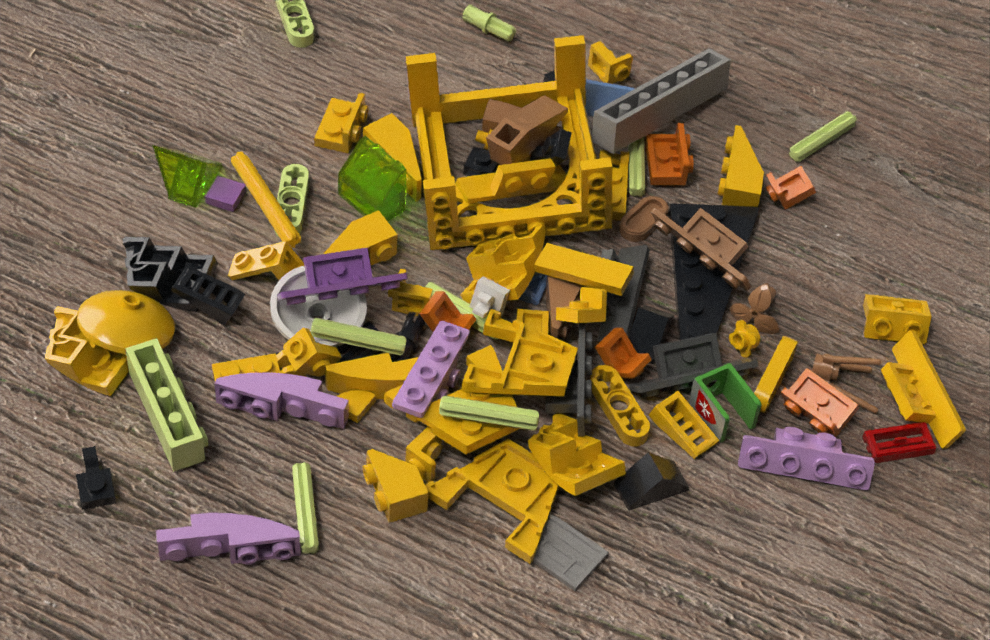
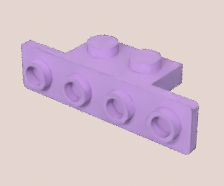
(433, 370)
(807, 458)

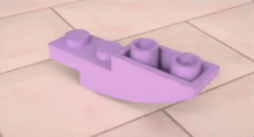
(271, 393)
(243, 536)

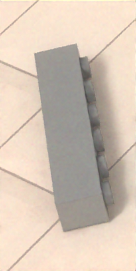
(660, 100)

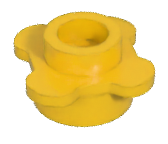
(745, 338)

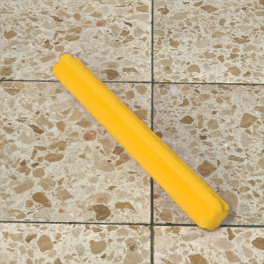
(265, 199)

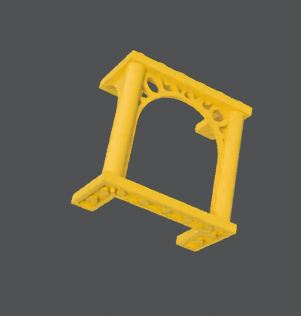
(593, 176)

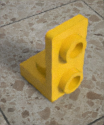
(276, 258)

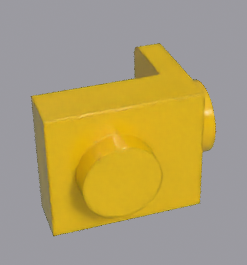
(307, 355)

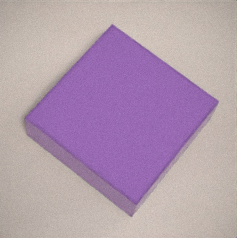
(225, 193)

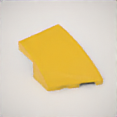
(506, 262)
(81, 358)
(573, 460)

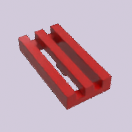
(901, 446)

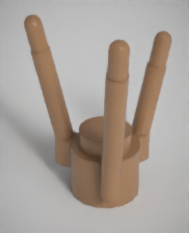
(828, 369)

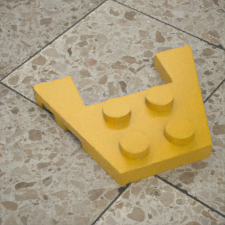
(533, 367)
(463, 433)
(510, 480)

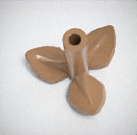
(759, 302)

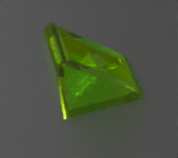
(186, 174)

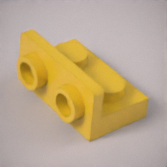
(341, 124)
(893, 317)

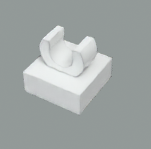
(488, 296)

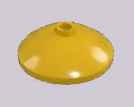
(124, 319)

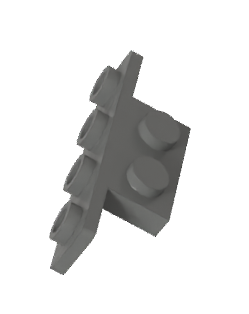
(621, 309)
(684, 360)
(578, 387)

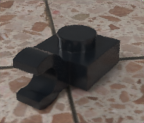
(554, 147)
(479, 163)
(94, 485)

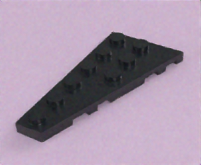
(699, 292)

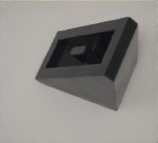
(650, 329)
(650, 481)

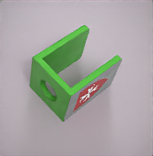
(735, 391)

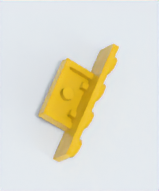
(512, 181)
(921, 391)

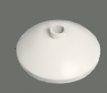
(291, 318)

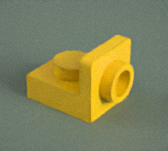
(607, 66)
(409, 297)
(589, 308)
(423, 452)

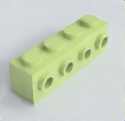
(166, 405)

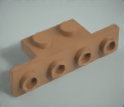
(711, 241)

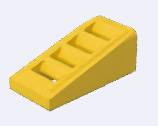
(683, 410)

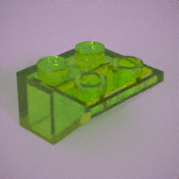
(373, 181)

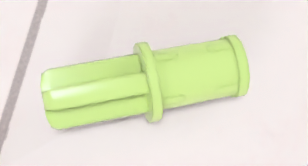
(488, 23)

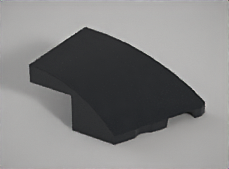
(157, 268)

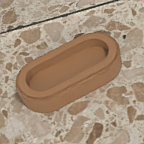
(639, 222)

